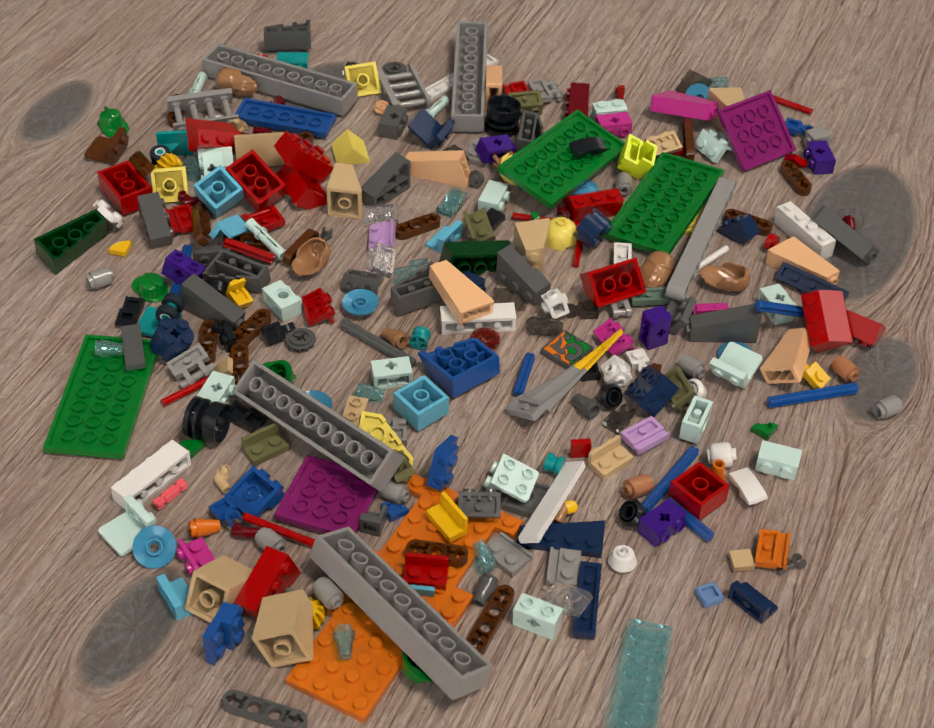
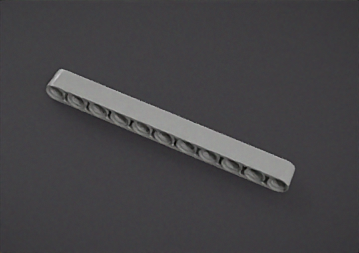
(700, 239)

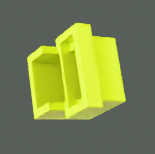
(637, 156)

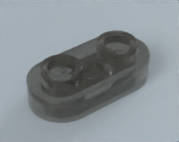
(544, 326)

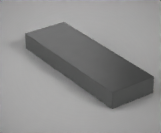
(133, 347)

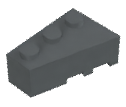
(288, 37)
(529, 129)
(387, 181)
(155, 220)
(231, 266)
(519, 276)
(414, 292)

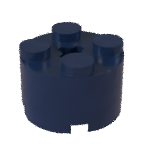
(593, 228)
(171, 338)

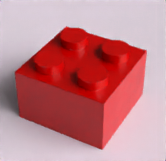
(699, 490)

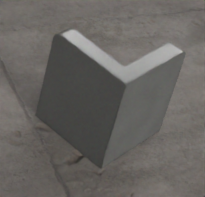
(373, 523)

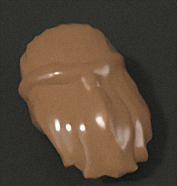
(240, 84)
(311, 257)
(657, 269)
(728, 276)

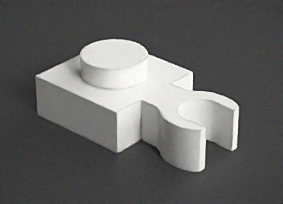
(637, 359)

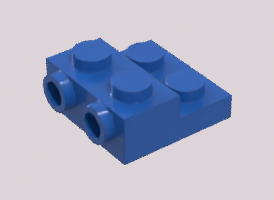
(443, 464)
(255, 492)
(223, 632)

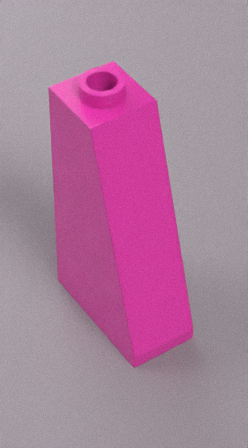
(683, 105)

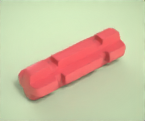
(169, 494)

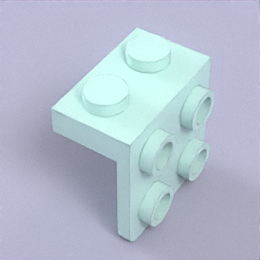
(712, 144)
(736, 364)
(511, 478)
(122, 530)

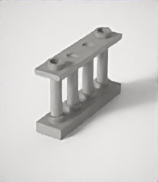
(391, 97)
(200, 100)

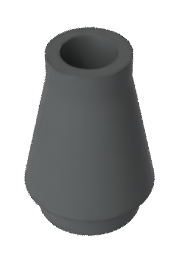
(586, 405)
(485, 588)

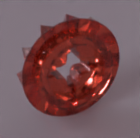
(489, 335)

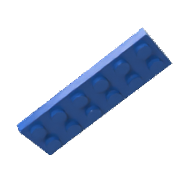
(285, 117)

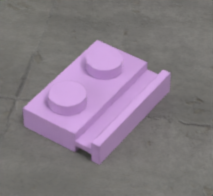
(383, 233)
(644, 435)

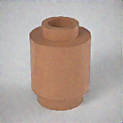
(845, 368)
(637, 486)

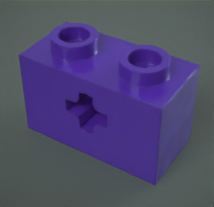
(494, 145)
(819, 157)
(180, 267)
(655, 327)
(662, 522)

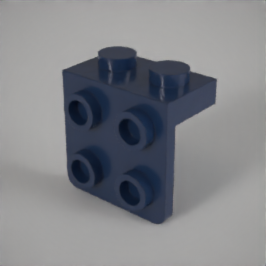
(429, 130)
(651, 390)

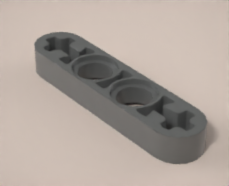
(266, 709)

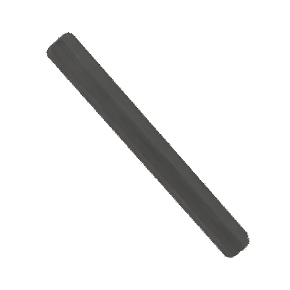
(374, 341)

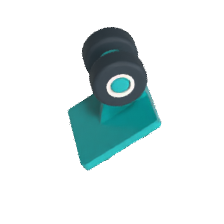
(170, 142)
(171, 307)

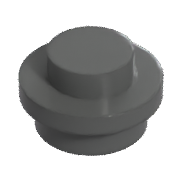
(476, 178)

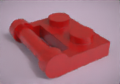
(268, 218)

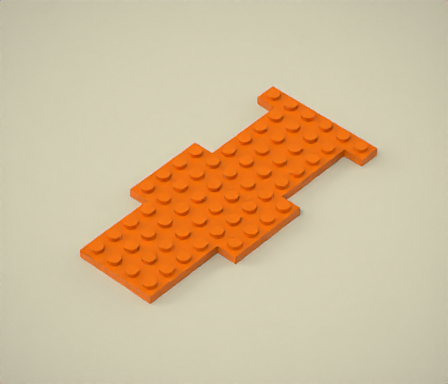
(376, 660)

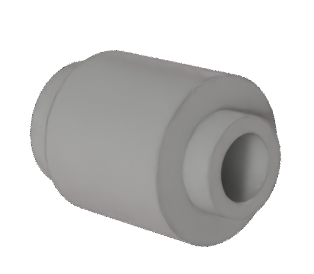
(624, 183)
(99, 278)
(691, 366)
(887, 407)
(396, 492)
(270, 538)
(328, 593)

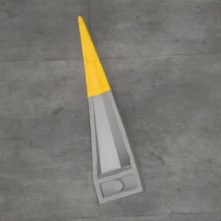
(545, 396)

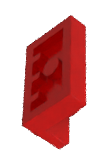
(318, 307)
(426, 570)

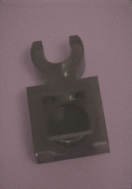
(584, 310)
(619, 420)

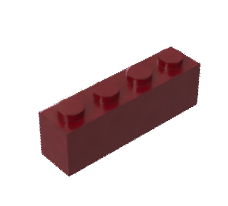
(577, 98)

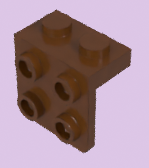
(108, 149)

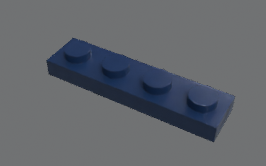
(804, 281)
(590, 581)

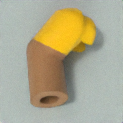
(567, 508)

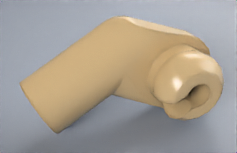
(222, 477)

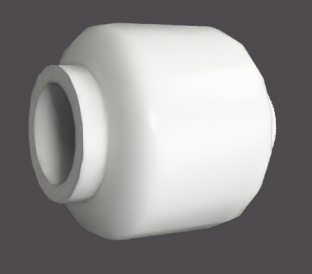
(723, 452)

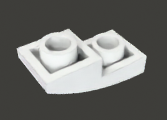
(748, 485)

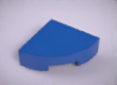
(395, 511)

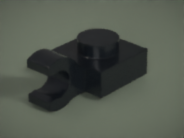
(275, 332)
(227, 337)

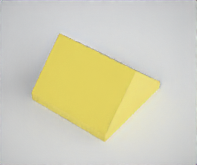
(365, 76)
(350, 149)
(169, 182)

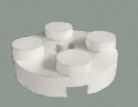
(104, 209)

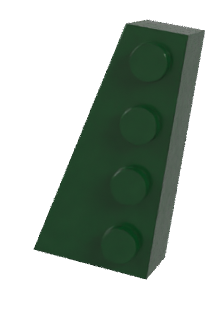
(70, 240)
(473, 255)

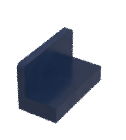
(751, 601)

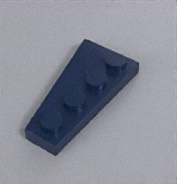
(579, 536)

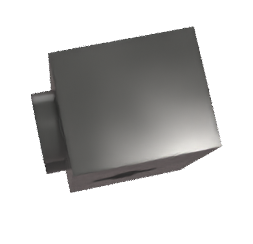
(392, 122)

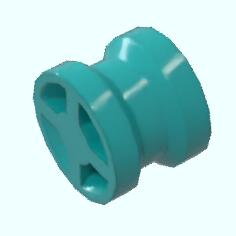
(420, 338)
(553, 463)

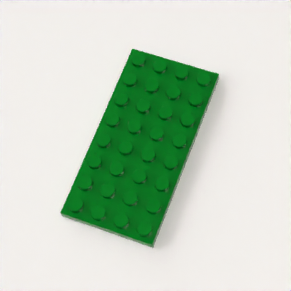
(549, 167)
(664, 204)
(99, 403)

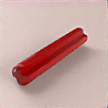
(249, 250)

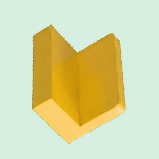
(448, 518)

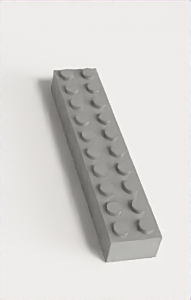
(469, 76)
(285, 79)
(318, 425)
(401, 613)

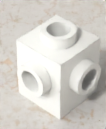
(555, 303)
(616, 371)

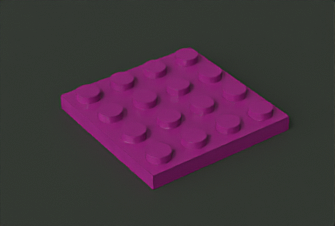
(756, 130)
(325, 497)

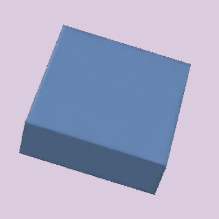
(709, 595)

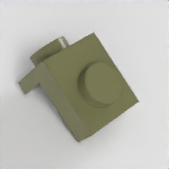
(404, 471)

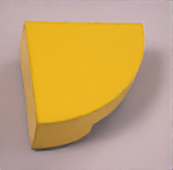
(120, 248)

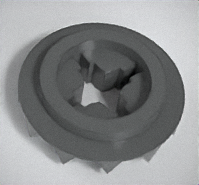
(389, 67)
(299, 334)

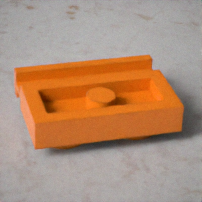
(772, 549)

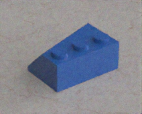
(461, 366)

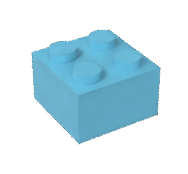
(218, 191)
(421, 403)

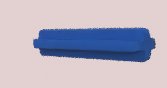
(524, 374)
(696, 525)

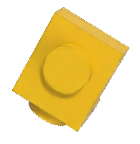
(238, 294)
(815, 375)

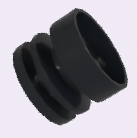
(502, 115)
(207, 420)

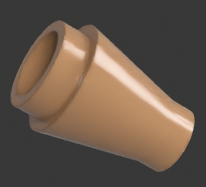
(395, 337)

